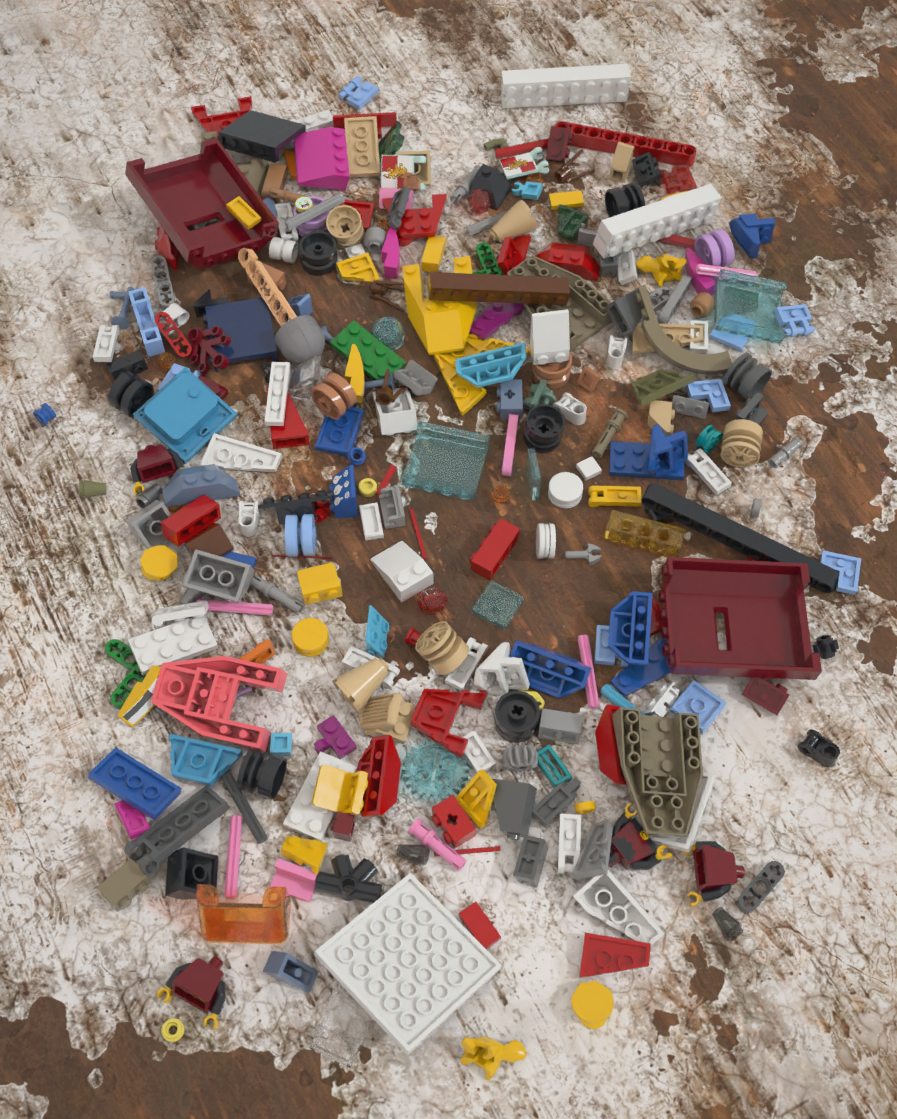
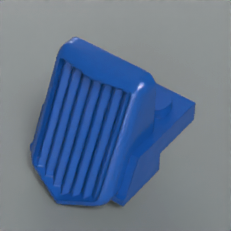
(752, 232)
(666, 450)

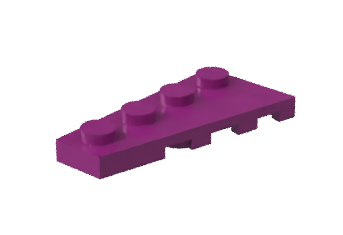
(493, 317)

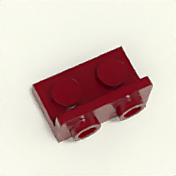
(558, 144)
(766, 694)

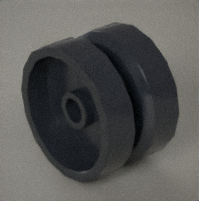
(318, 252)
(129, 393)
(516, 716)

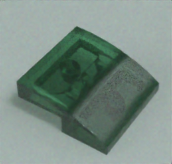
(391, 141)

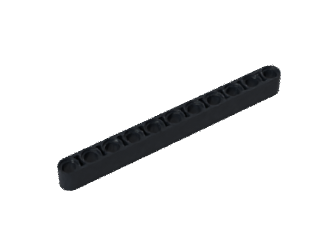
(734, 534)

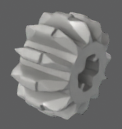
(520, 758)

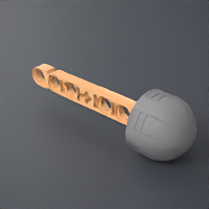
(299, 336)

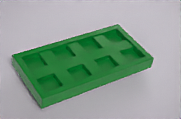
(374, 354)

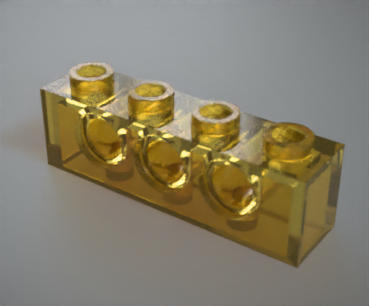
(653, 530)

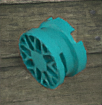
(709, 439)

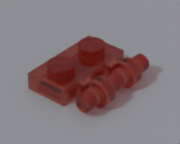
(682, 177)

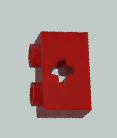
(452, 810)

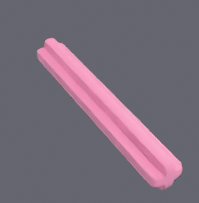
(709, 270)
(241, 607)
(586, 658)
(233, 857)

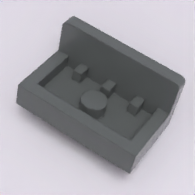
(753, 410)

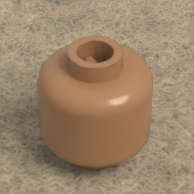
(702, 305)

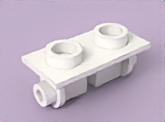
(667, 695)

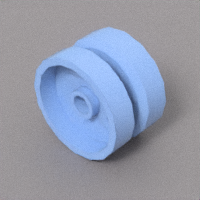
(300, 535)

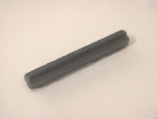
(244, 807)

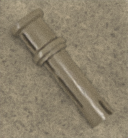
(612, 426)

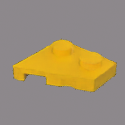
(358, 269)

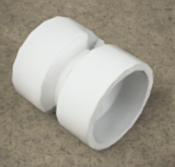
(283, 250)

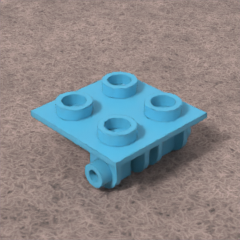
(376, 633)

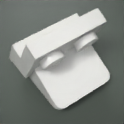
(501, 672)

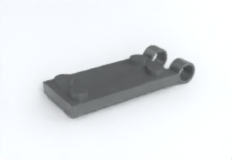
(176, 829)

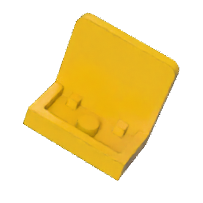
(319, 583)
(340, 790)

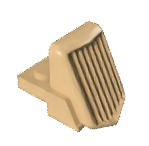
(386, 716)

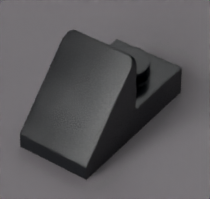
(206, 300)

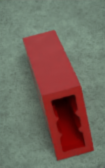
(293, 432)

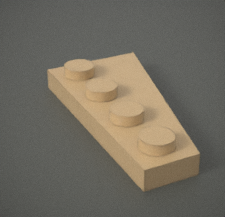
(676, 332)

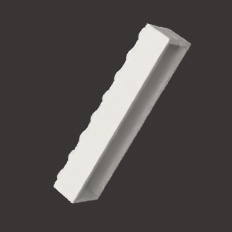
(565, 86)
(656, 221)

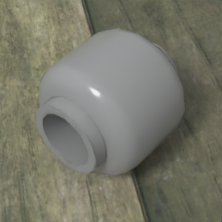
(375, 239)

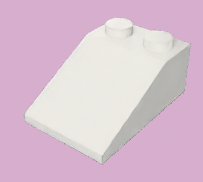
(549, 337)
(397, 415)
(403, 570)

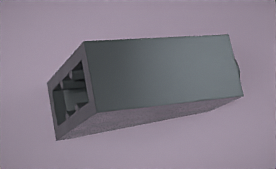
(625, 313)
(514, 807)

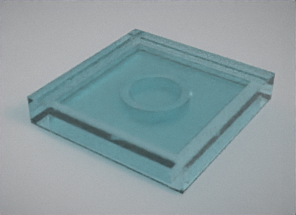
(533, 474)
(498, 605)

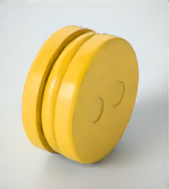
(310, 637)

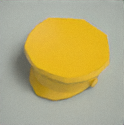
(158, 563)
(592, 1004)

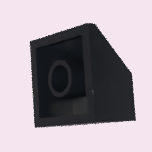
(187, 869)

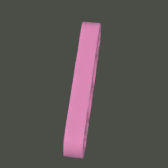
(510, 445)

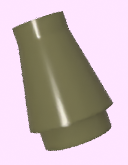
(91, 488)

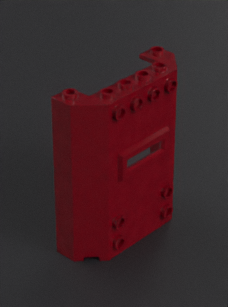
(196, 192)
(761, 618)

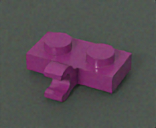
(334, 737)

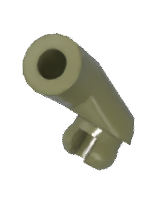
(502, 142)

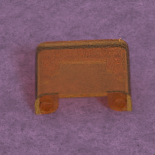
(244, 921)

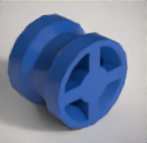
(44, 414)

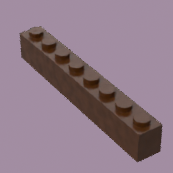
(498, 288)

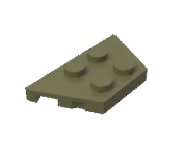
(658, 385)

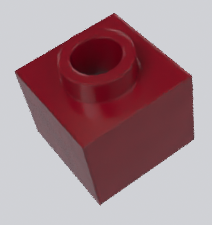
(343, 826)

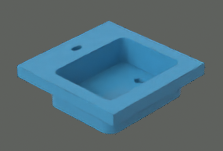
(183, 412)

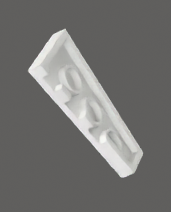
(238, 455)

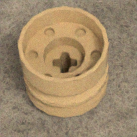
(340, 221)
(741, 443)
(442, 648)

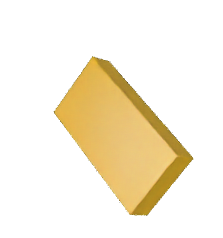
(570, 199)
(243, 212)

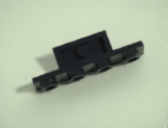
(295, 505)

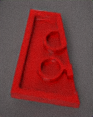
(612, 954)

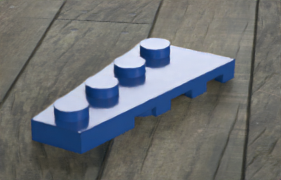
(638, 676)

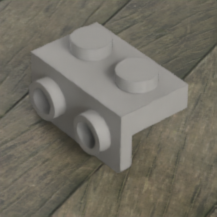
(416, 378)

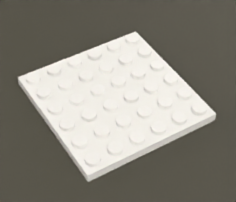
(408, 962)

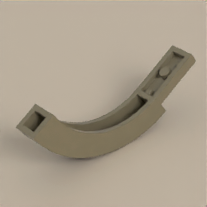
(670, 351)

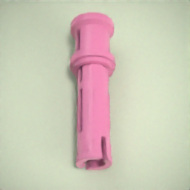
(429, 838)

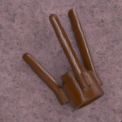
(563, 174)
(380, 288)
(385, 394)

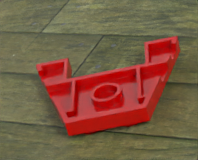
(220, 121)
(420, 222)
(437, 713)

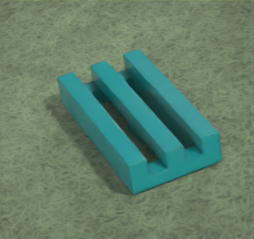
(568, 776)

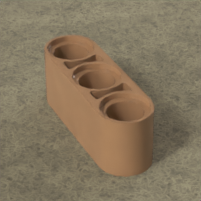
(275, 177)

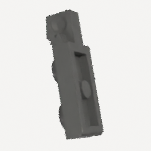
(397, 207)
(556, 802)

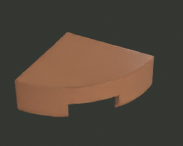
(411, 181)

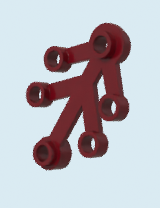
(197, 336)

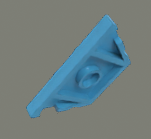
(200, 760)

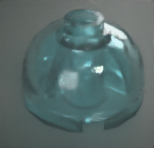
(388, 331)

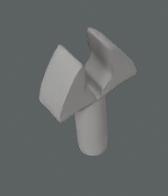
(586, 554)

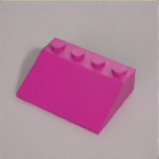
(322, 159)

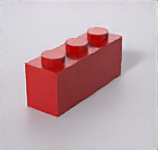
(191, 520)
(494, 548)

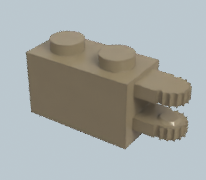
(125, 884)

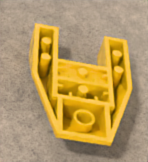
(439, 324)

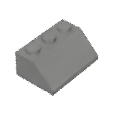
(218, 576)

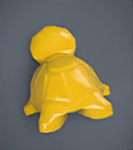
(664, 267)
(489, 1053)

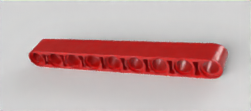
(607, 141)

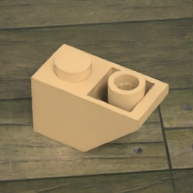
(621, 162)
(661, 413)

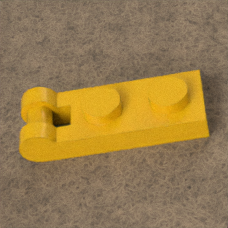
(614, 496)

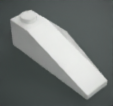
(612, 903)

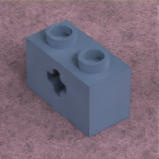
(510, 398)

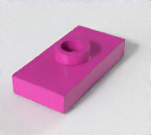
(132, 819)

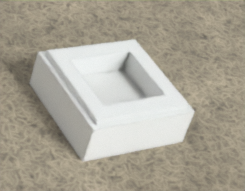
(588, 468)

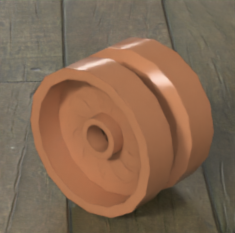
(555, 373)
(333, 396)

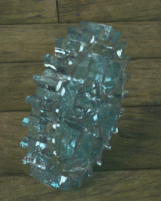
(416, 766)

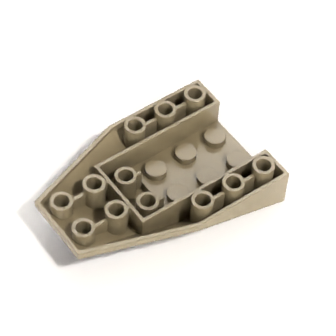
(584, 304)
(660, 767)

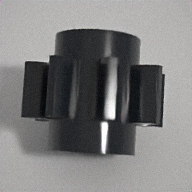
(825, 646)

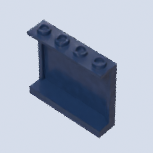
(248, 326)

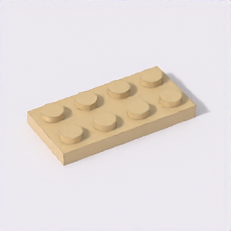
(362, 146)

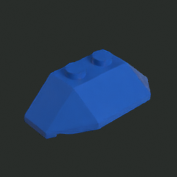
(631, 628)
(550, 670)

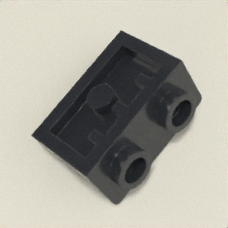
(646, 169)
(130, 363)

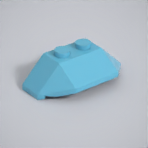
(492, 365)

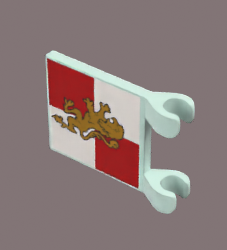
(523, 164)
(394, 167)

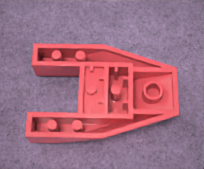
(205, 691)

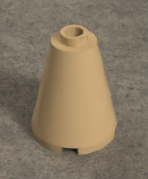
(514, 223)
(361, 682)

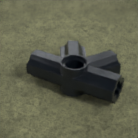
(346, 875)

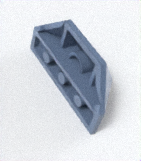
(193, 482)

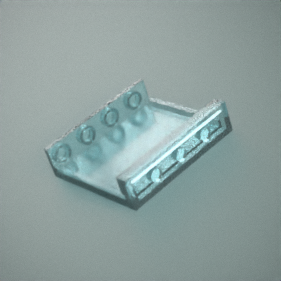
(747, 306)
(446, 460)

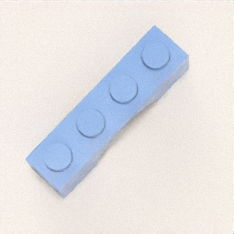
(146, 322)

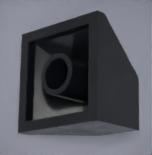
(493, 182)

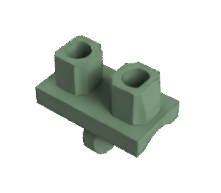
(541, 394)

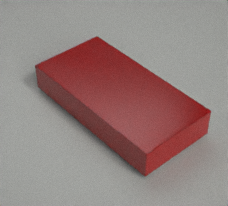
(479, 925)

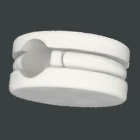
(565, 490)
(545, 540)

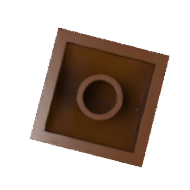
(210, 540)

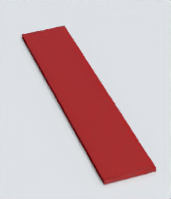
(386, 479)

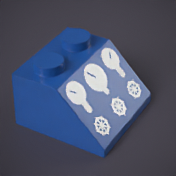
(344, 490)

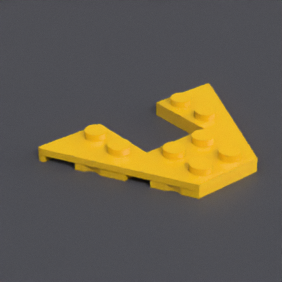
(462, 391)

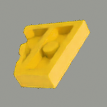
(478, 797)
(304, 851)

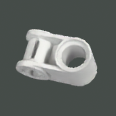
(177, 314)
(616, 352)
(572, 409)
(248, 515)

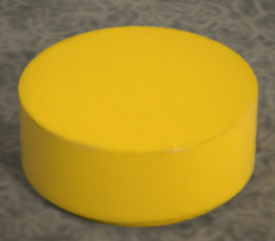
(585, 807)

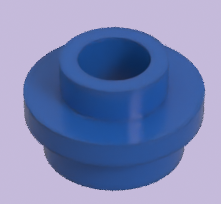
(356, 451)

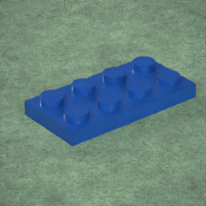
(632, 460)
(134, 783)

